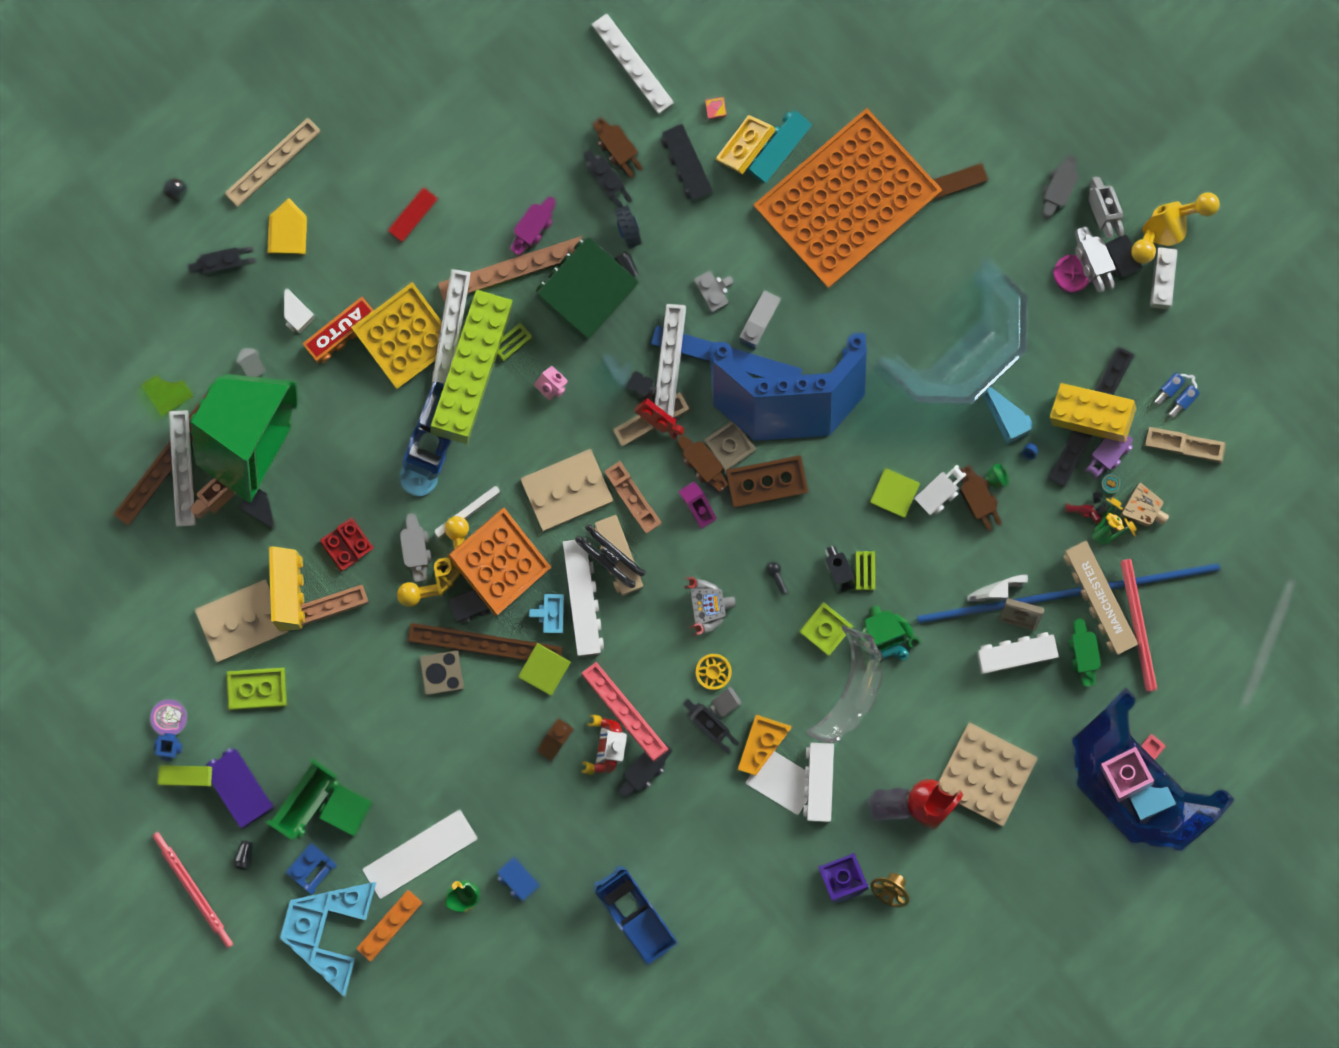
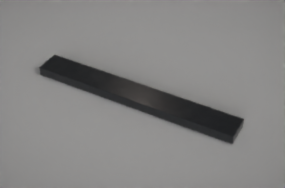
(1078, 441)

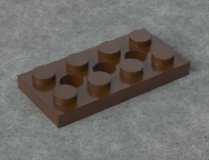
(772, 469)

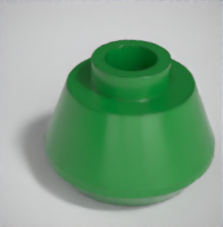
(997, 476)

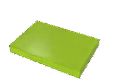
(256, 688)

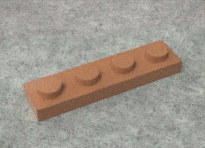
(334, 604)

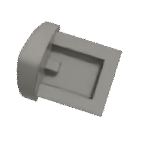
(250, 362)

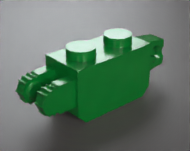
(1085, 653)

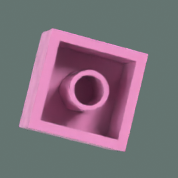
(1127, 774)

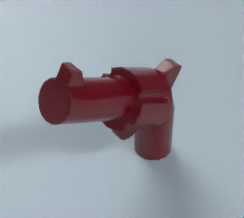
(1084, 510)

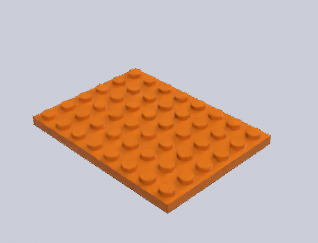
(847, 198)

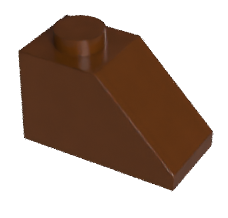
(555, 739)

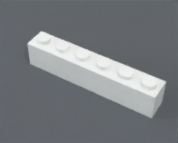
(582, 600)

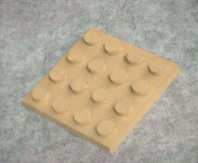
(987, 773)

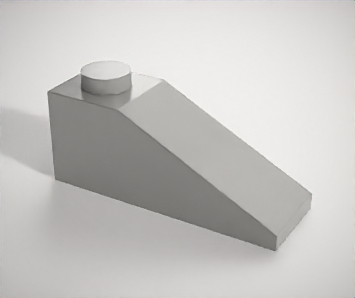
(759, 319)

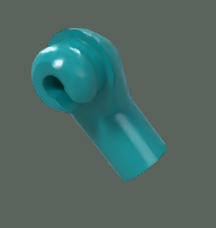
(897, 651)

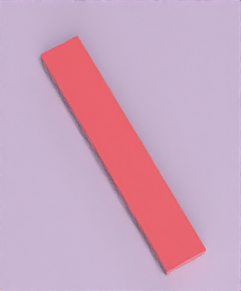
(624, 711)

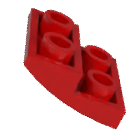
(346, 544)

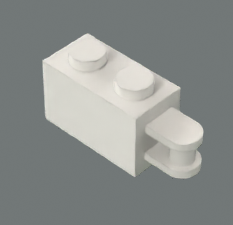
(940, 491)

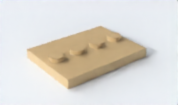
(566, 490)
(238, 621)

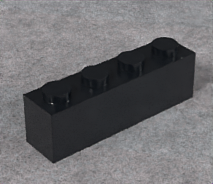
(686, 163)

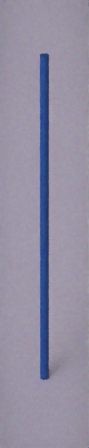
(1066, 593)

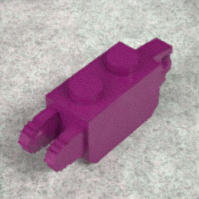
(532, 225)

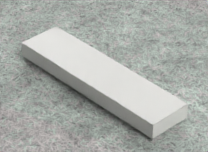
(472, 508)

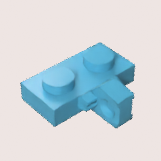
(550, 613)

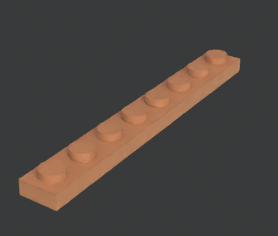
(516, 267)

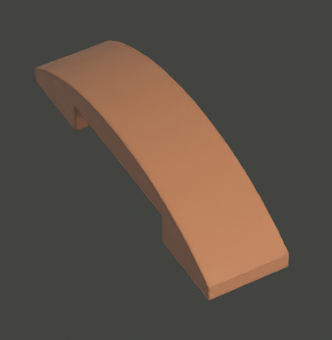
(632, 497)

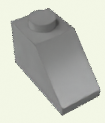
(725, 703)

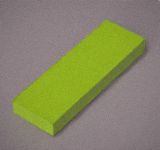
(185, 775)

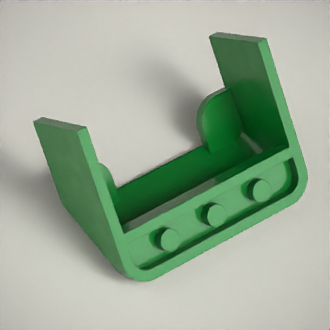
(304, 801)

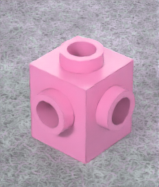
(551, 383)

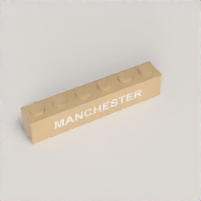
(1100, 597)

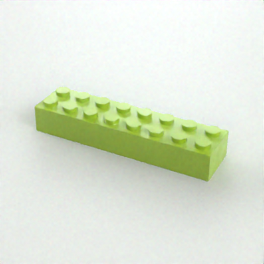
(471, 367)

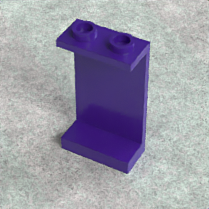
(239, 788)

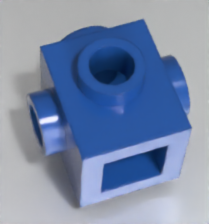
(162, 742)

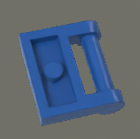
(305, 866)

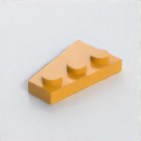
(761, 743)

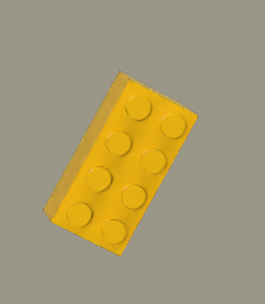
(1093, 412)

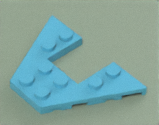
(306, 923)

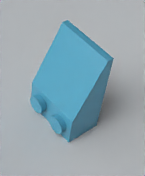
(1008, 417)

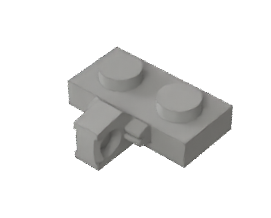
(713, 290)

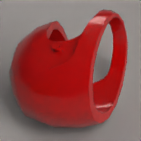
(930, 804)

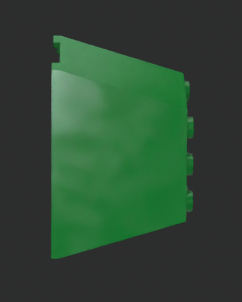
(242, 429)

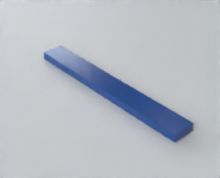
(749, 362)

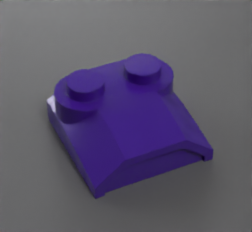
(843, 878)

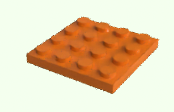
(499, 561)

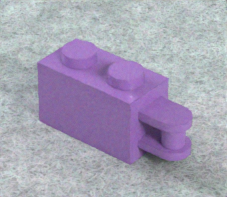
(1108, 455)

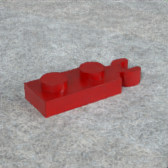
(658, 418)

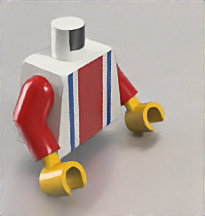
(610, 746)

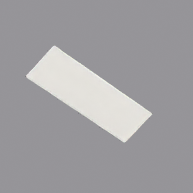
(420, 853)

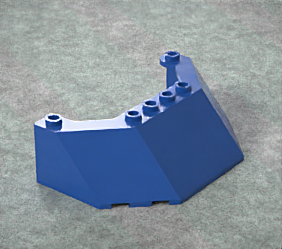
(788, 404)

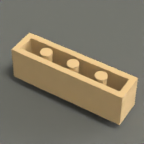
(612, 531)

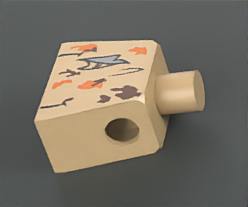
(1144, 507)

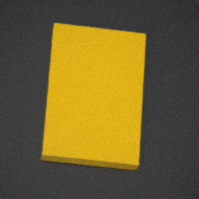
(745, 144)

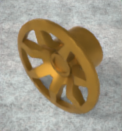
(893, 887)

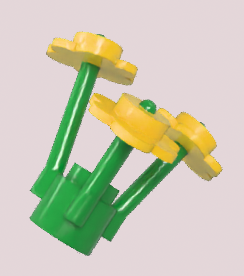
(1102, 534)

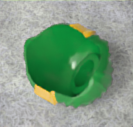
(462, 896)

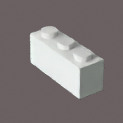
(1163, 278)

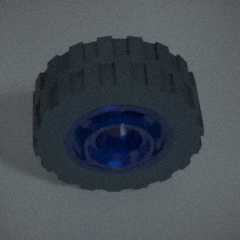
(628, 227)

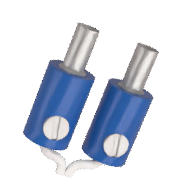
(1172, 386)

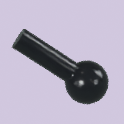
(773, 569)

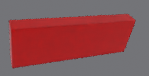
(412, 215)

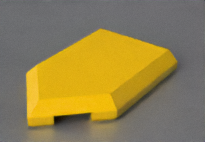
(287, 230)

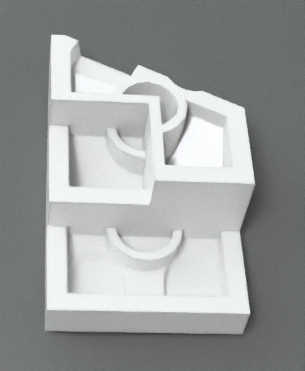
(998, 590)

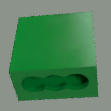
(345, 810)

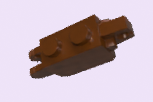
(703, 462)

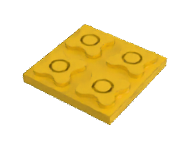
(401, 334)

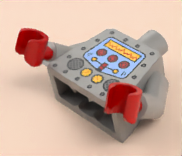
(707, 605)

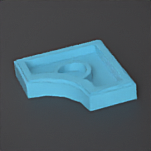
(1152, 801)

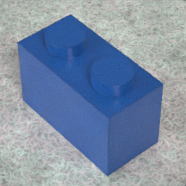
(518, 879)

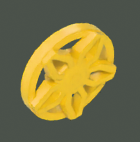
(713, 671)

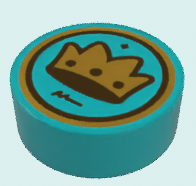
(1110, 484)

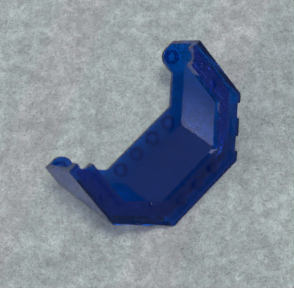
(1110, 736)

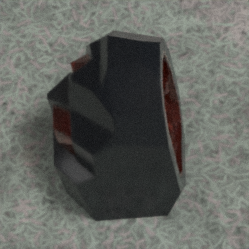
(175, 189)

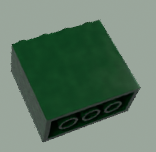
(586, 288)

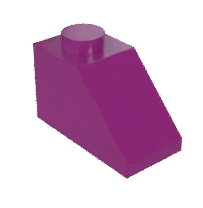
(697, 505)

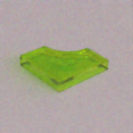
(166, 395)

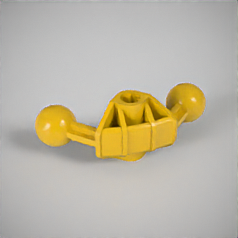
(1169, 225)
(410, 594)

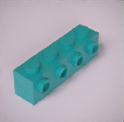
(779, 146)

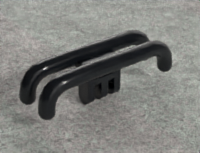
(609, 556)

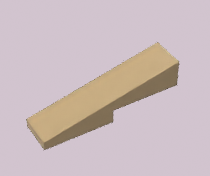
(638, 426)
(1186, 445)

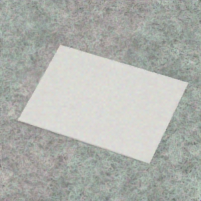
(781, 782)

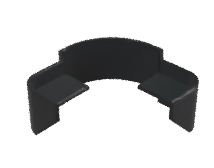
(1097, 499)

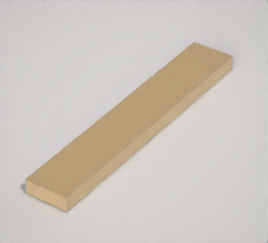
(272, 162)

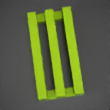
(518, 346)
(865, 564)

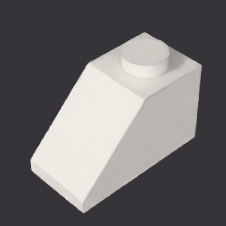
(296, 313)

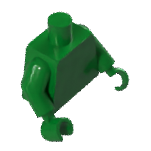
(888, 629)

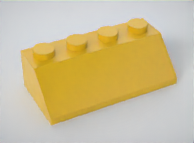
(286, 589)

